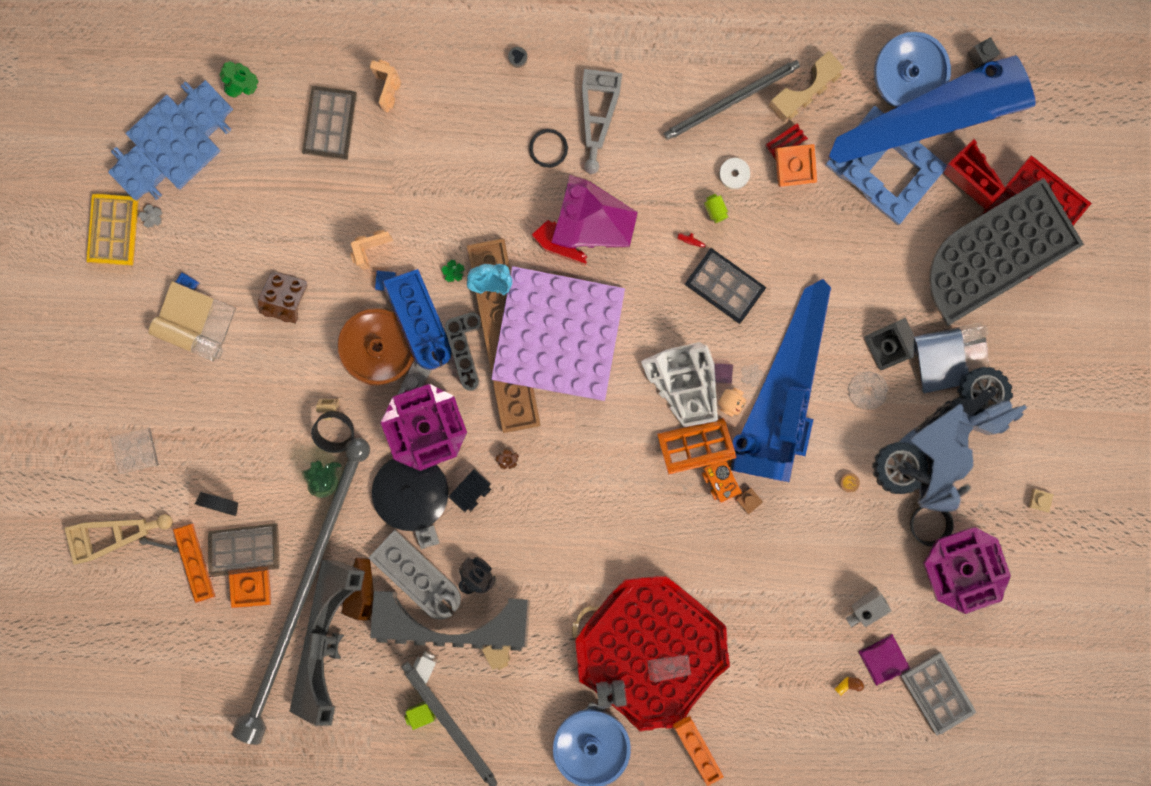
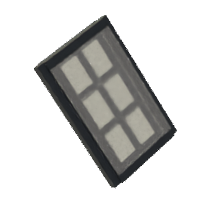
(725, 286)

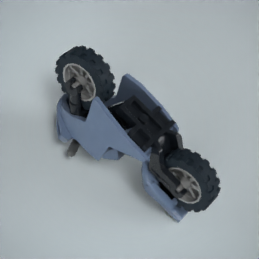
(940, 443)

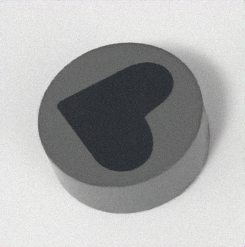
(518, 57)

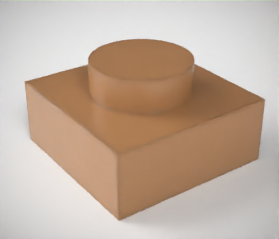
(749, 500)

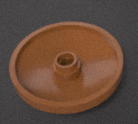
(374, 347)

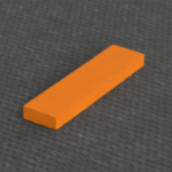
(194, 562)
(698, 750)

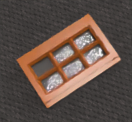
(696, 446)

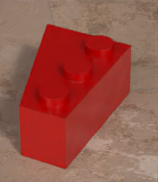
(975, 176)

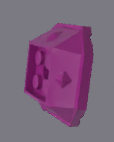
(426, 406)
(986, 576)

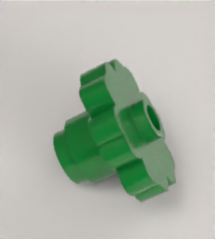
(238, 79)

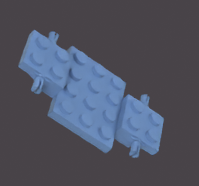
(172, 141)

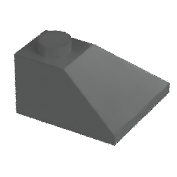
(891, 344)

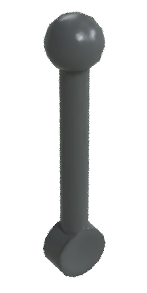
(144, 541)

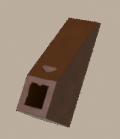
(360, 603)

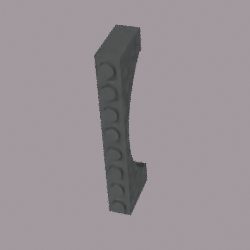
(394, 623)
(310, 692)

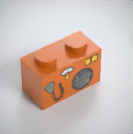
(721, 480)

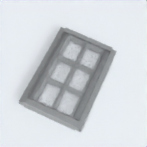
(938, 693)

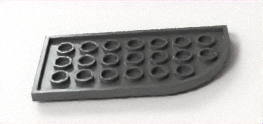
(1000, 251)

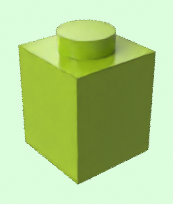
(419, 715)

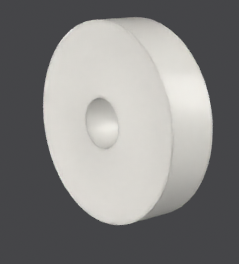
(740, 167)

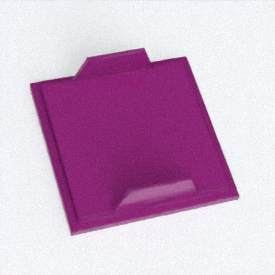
(884, 660)

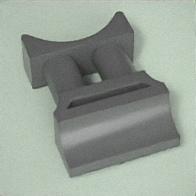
(318, 646)

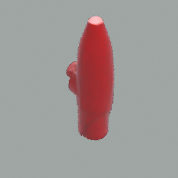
(690, 240)

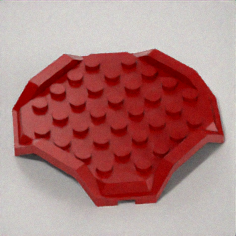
(649, 622)

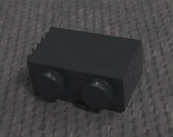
(470, 490)

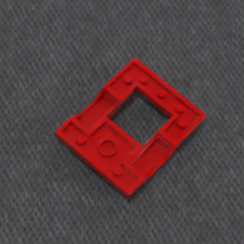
(1033, 171)

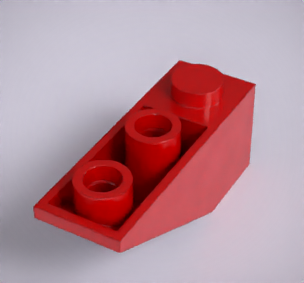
(544, 236)

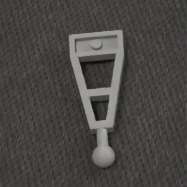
(602, 82)

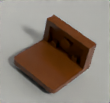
(281, 297)

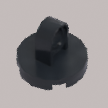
(476, 576)

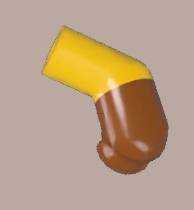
(850, 683)

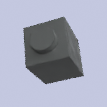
(983, 53)

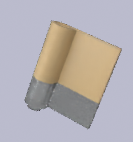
(193, 321)

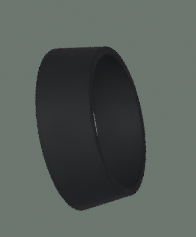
(326, 445)
(217, 503)
(948, 530)

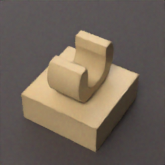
(327, 405)

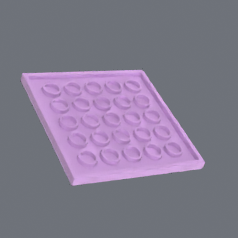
(558, 334)

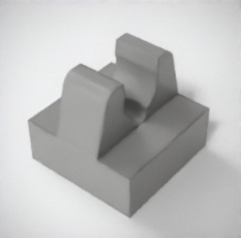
(427, 537)

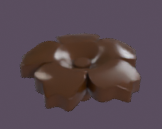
(507, 459)

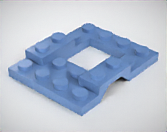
(895, 208)

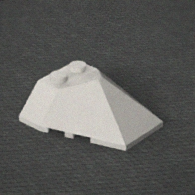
(686, 381)

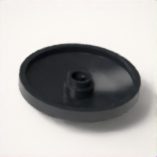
(408, 496)

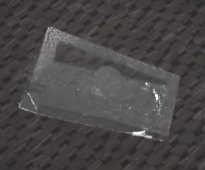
(668, 668)

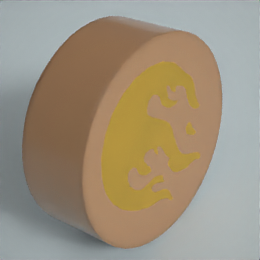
(849, 482)

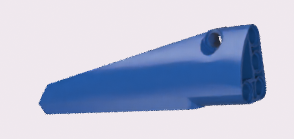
(951, 107)
(786, 391)

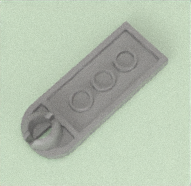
(416, 576)

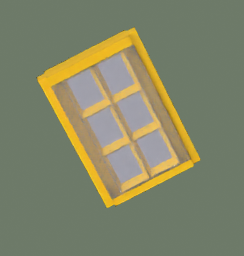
(112, 230)

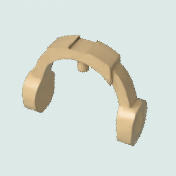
(576, 624)

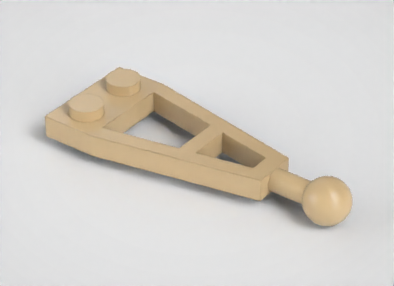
(80, 542)

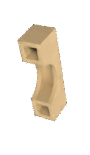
(789, 101)

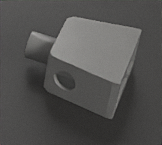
(875, 606)

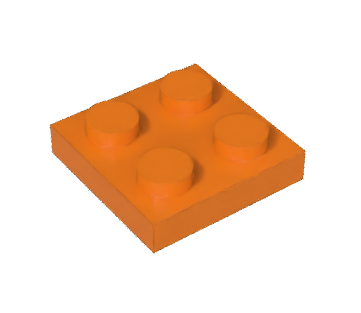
(796, 165)
(250, 589)

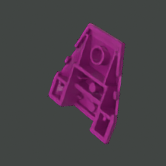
(593, 217)

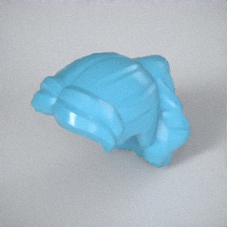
(490, 278)

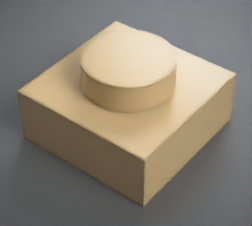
(1040, 500)

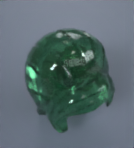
(320, 480)

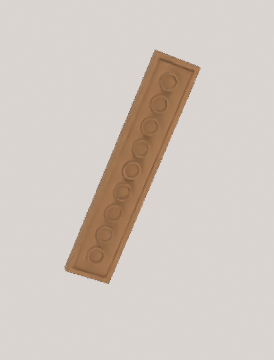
(515, 402)

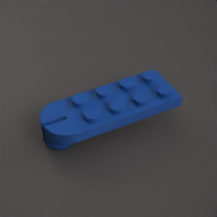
(418, 319)

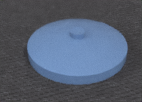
(910, 67)
(591, 748)

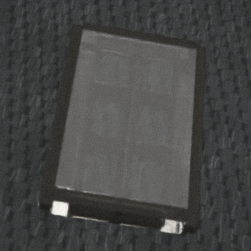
(329, 122)
(243, 550)

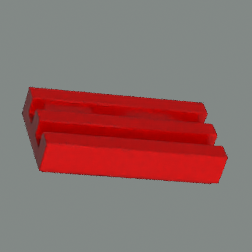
(799, 133)

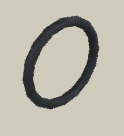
(552, 164)

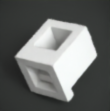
(425, 665)

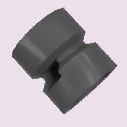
(617, 690)

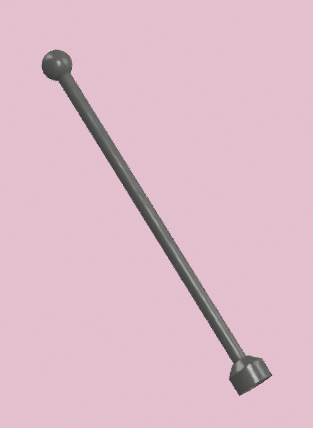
(251, 727)

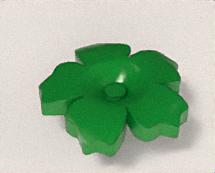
(453, 271)

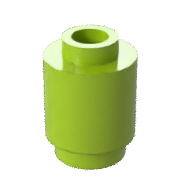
(716, 208)

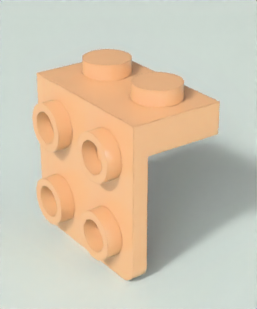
(388, 73)
(362, 243)

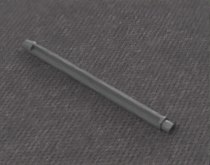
(731, 100)
(449, 724)

